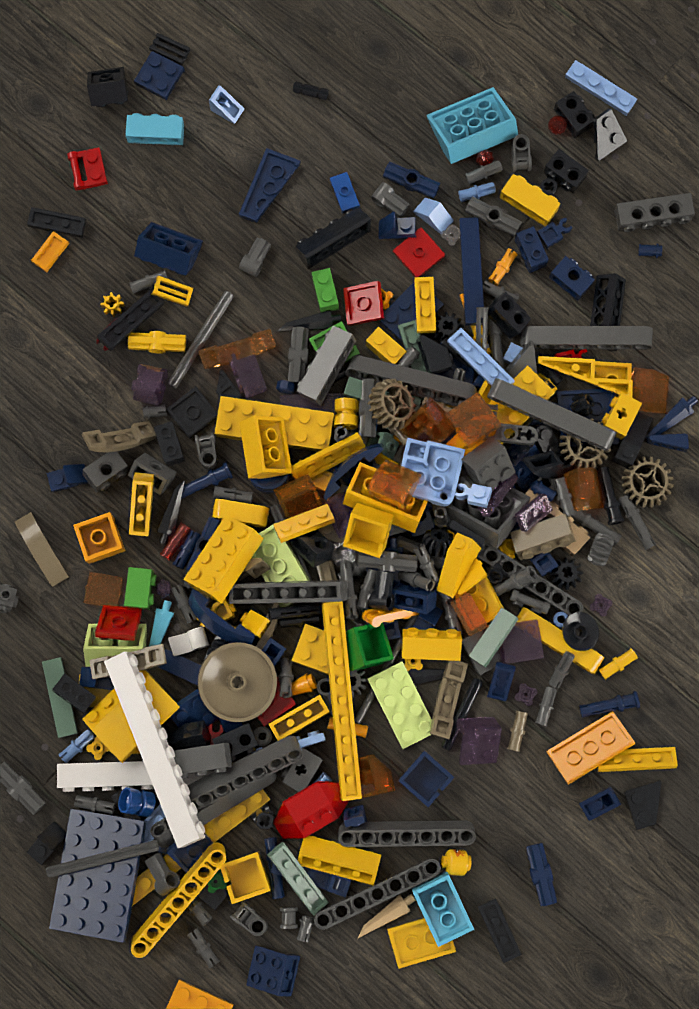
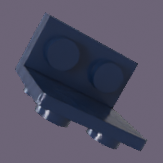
(525, 476)
(273, 971)

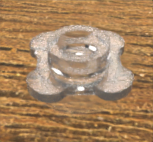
(451, 229)

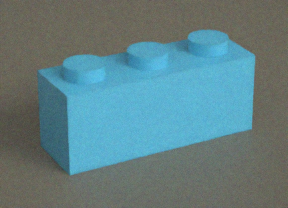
(155, 129)

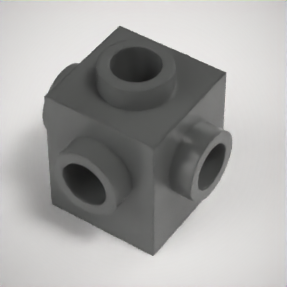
(7, 598)

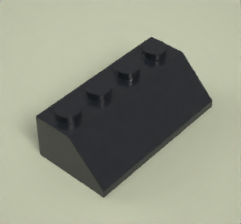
(333, 237)

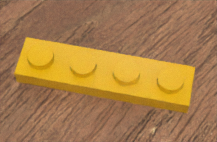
(328, 457)
(641, 760)

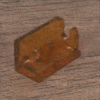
(469, 614)

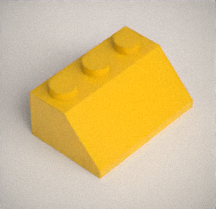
(265, 447)

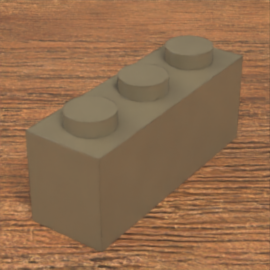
(543, 537)

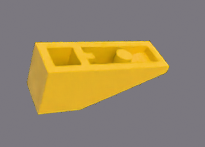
(457, 564)

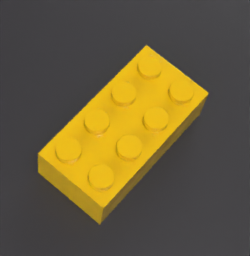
(358, 493)
(223, 559)

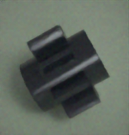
(582, 404)

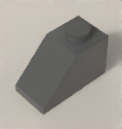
(524, 358)

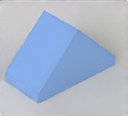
(225, 105)
(434, 214)

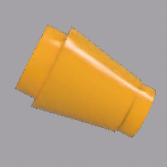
(304, 684)

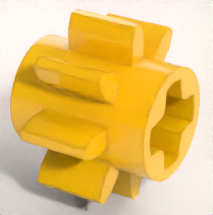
(108, 302)

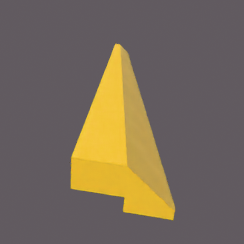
(606, 375)

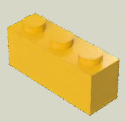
(530, 199)
(141, 504)
(431, 644)
(299, 718)

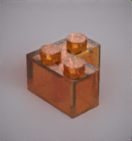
(428, 419)

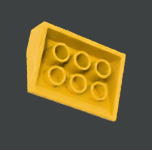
(111, 725)

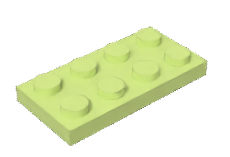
(281, 560)
(401, 704)

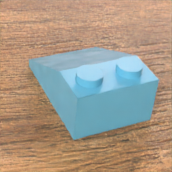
(442, 908)

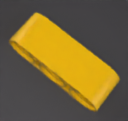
(243, 512)

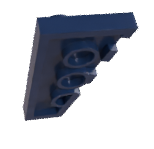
(268, 181)

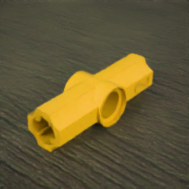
(157, 342)

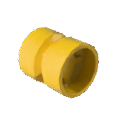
(346, 413)

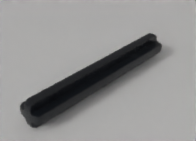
(463, 711)

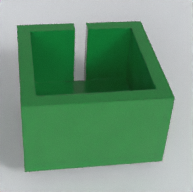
(367, 647)

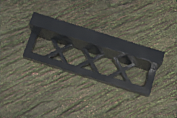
(614, 301)

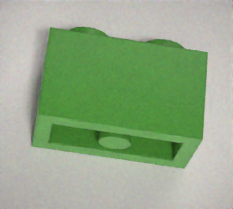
(325, 290)
(140, 588)

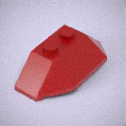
(309, 810)

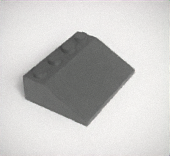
(492, 528)

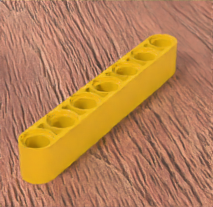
(174, 908)

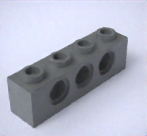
(681, 203)

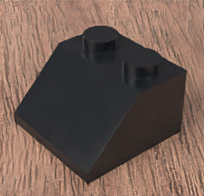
(107, 87)

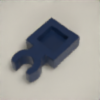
(552, 234)

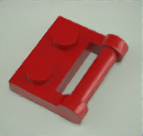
(93, 166)

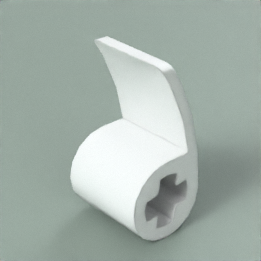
(188, 642)

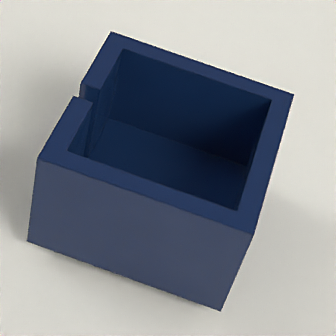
(425, 778)

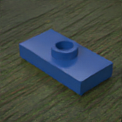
(344, 192)

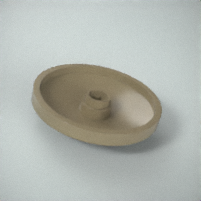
(237, 682)

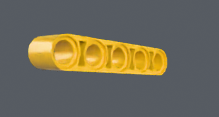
(553, 638)

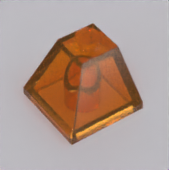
(650, 389)
(585, 488)
(374, 777)

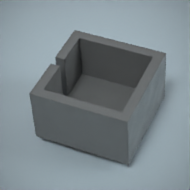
(488, 464)

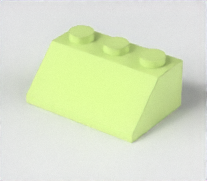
(101, 647)

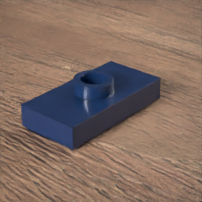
(501, 681)

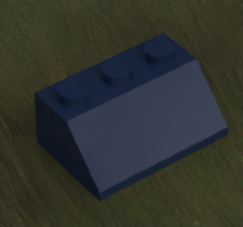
(167, 248)

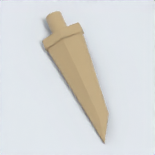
(392, 911)

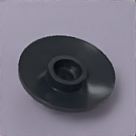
(588, 631)

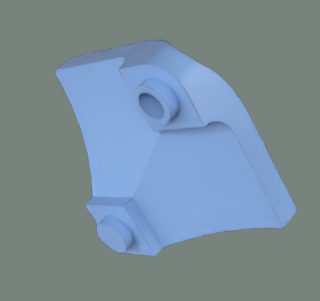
(439, 469)

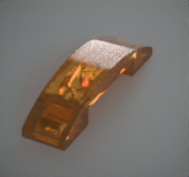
(220, 356)

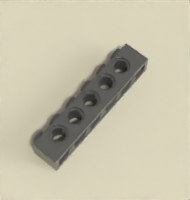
(289, 592)

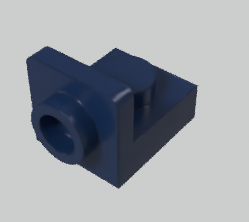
(354, 816)

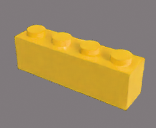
(339, 860)

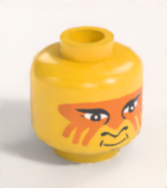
(456, 862)

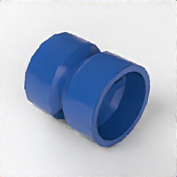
(136, 802)

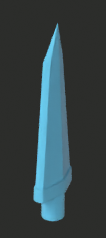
(161, 623)

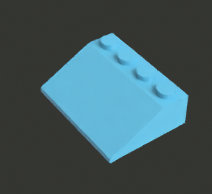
(473, 125)

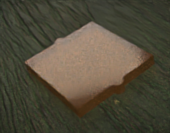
(103, 589)

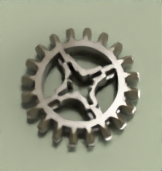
(397, 402)
(576, 457)
(655, 485)

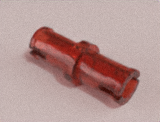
(175, 541)

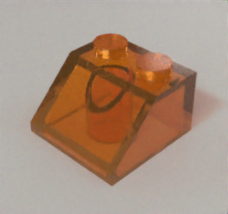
(394, 484)

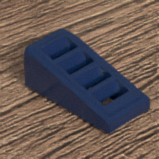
(671, 441)

